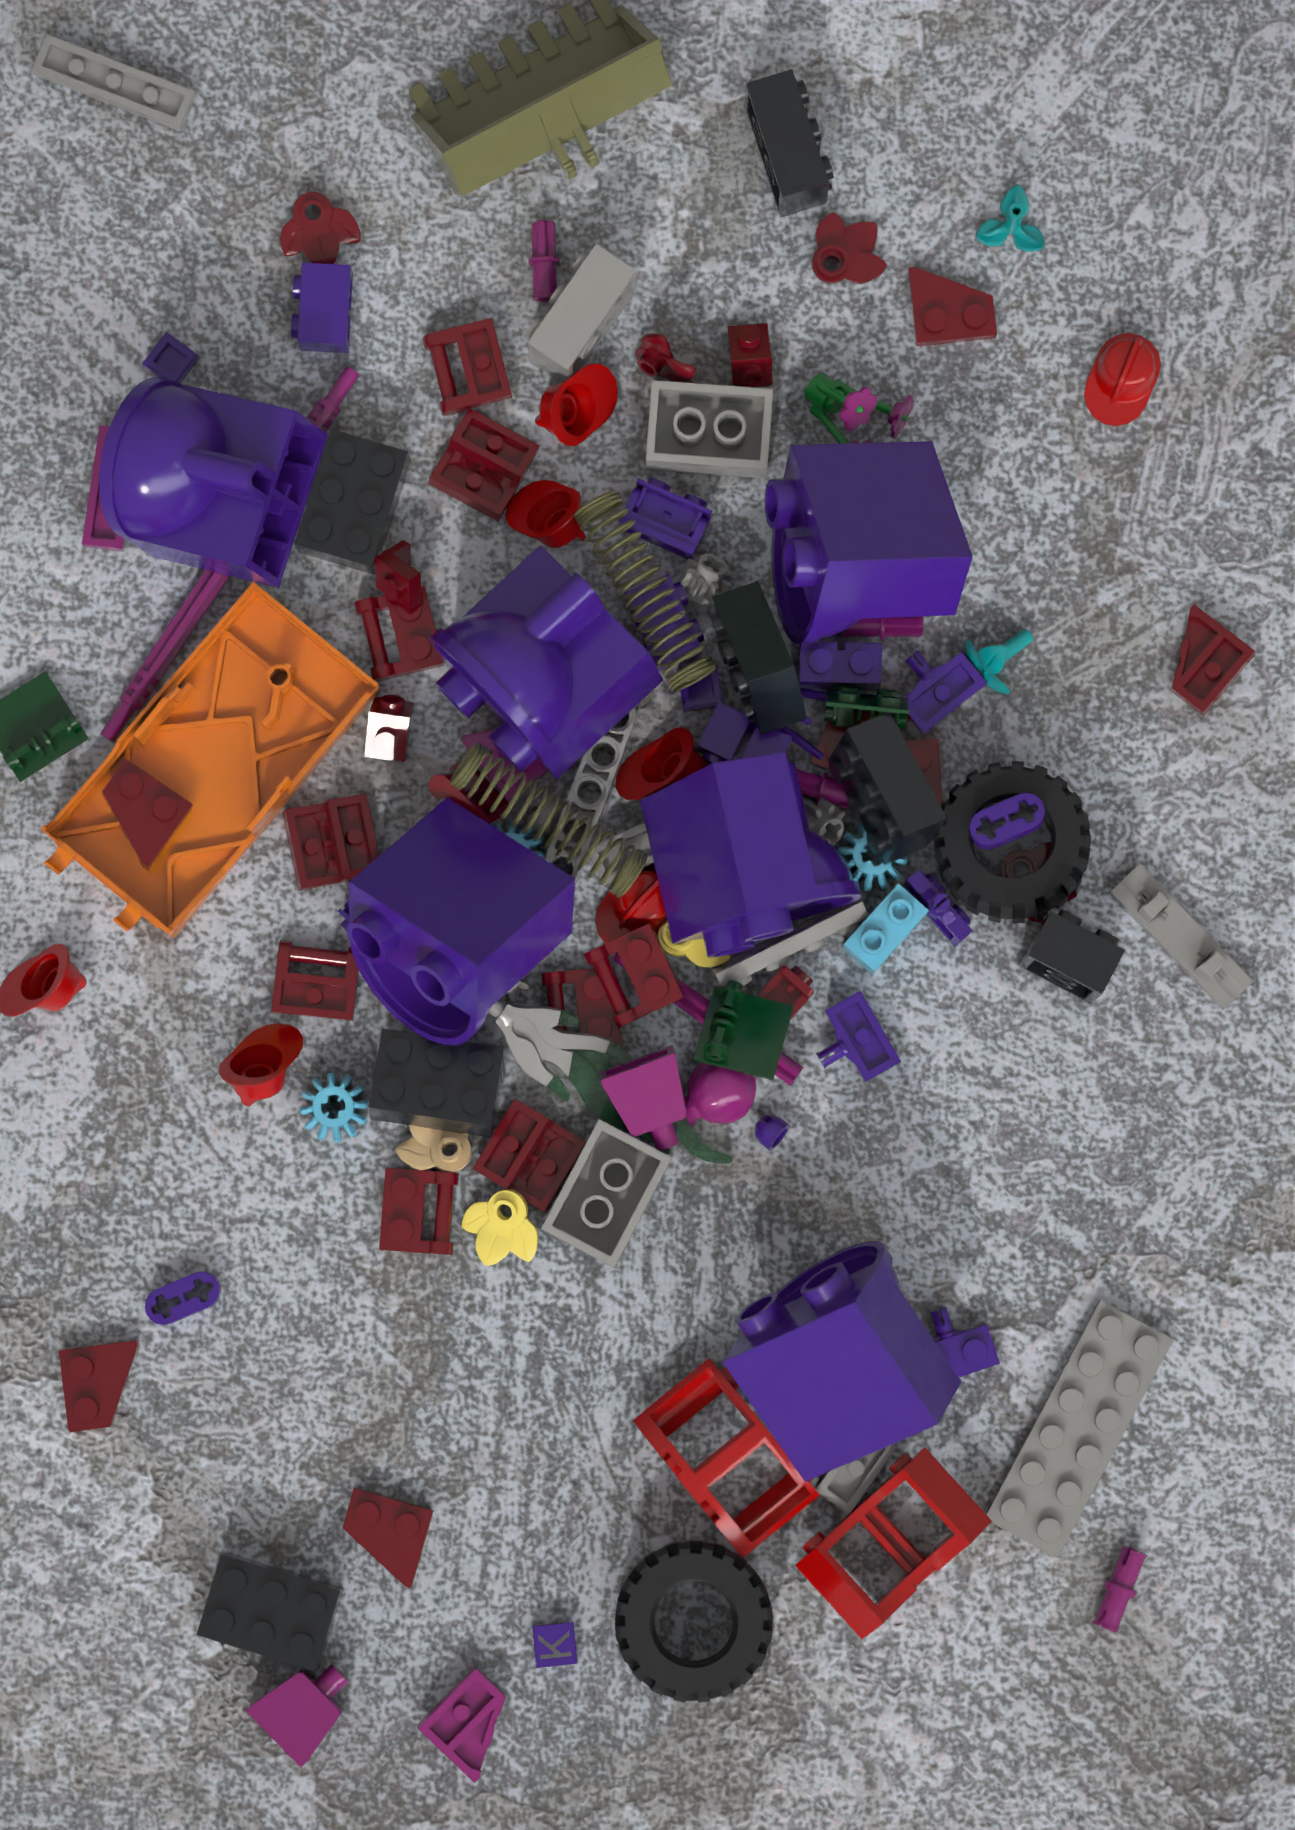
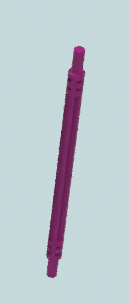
(202, 594)

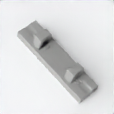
(1181, 937)

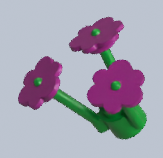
(832, 395)

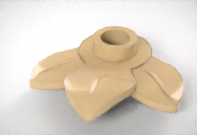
(427, 1149)

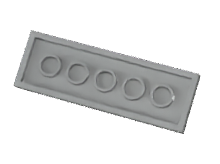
(1078, 1428)

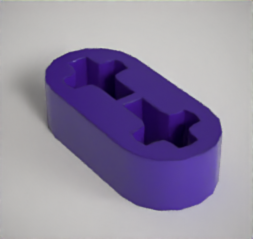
(1011, 830)
(179, 1289)

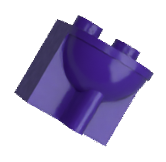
(208, 478)
(863, 537)
(544, 665)
(741, 855)
(454, 921)
(840, 1362)

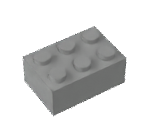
(581, 313)
(709, 429)
(606, 1193)

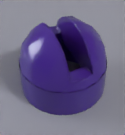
(770, 1131)

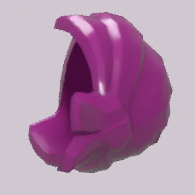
(718, 1094)

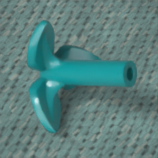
(1014, 208)
(993, 658)

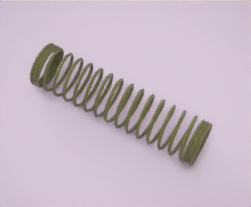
(594, 511)
(628, 871)

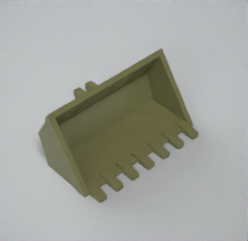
(540, 96)

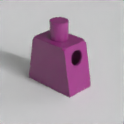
(648, 1095)
(301, 1711)

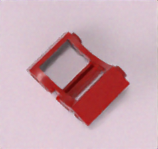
(943, 1497)
(771, 1508)

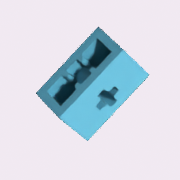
(885, 929)

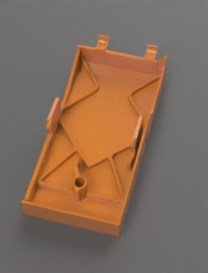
(230, 737)

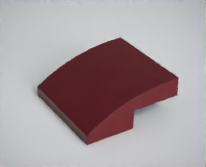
(483, 464)
(330, 841)
(530, 1155)

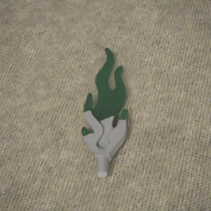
(581, 1057)

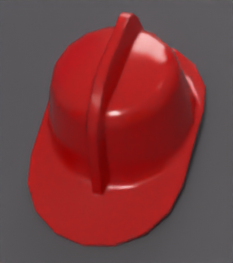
(1122, 379)
(579, 404)
(546, 513)
(658, 765)
(636, 908)
(41, 983)
(260, 1062)

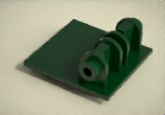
(846, 698)
(36, 727)
(743, 1031)

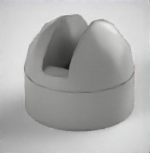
(542, 818)

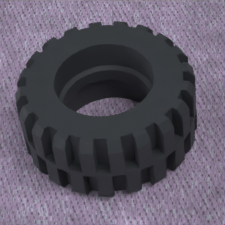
(1025, 895)
(684, 1678)

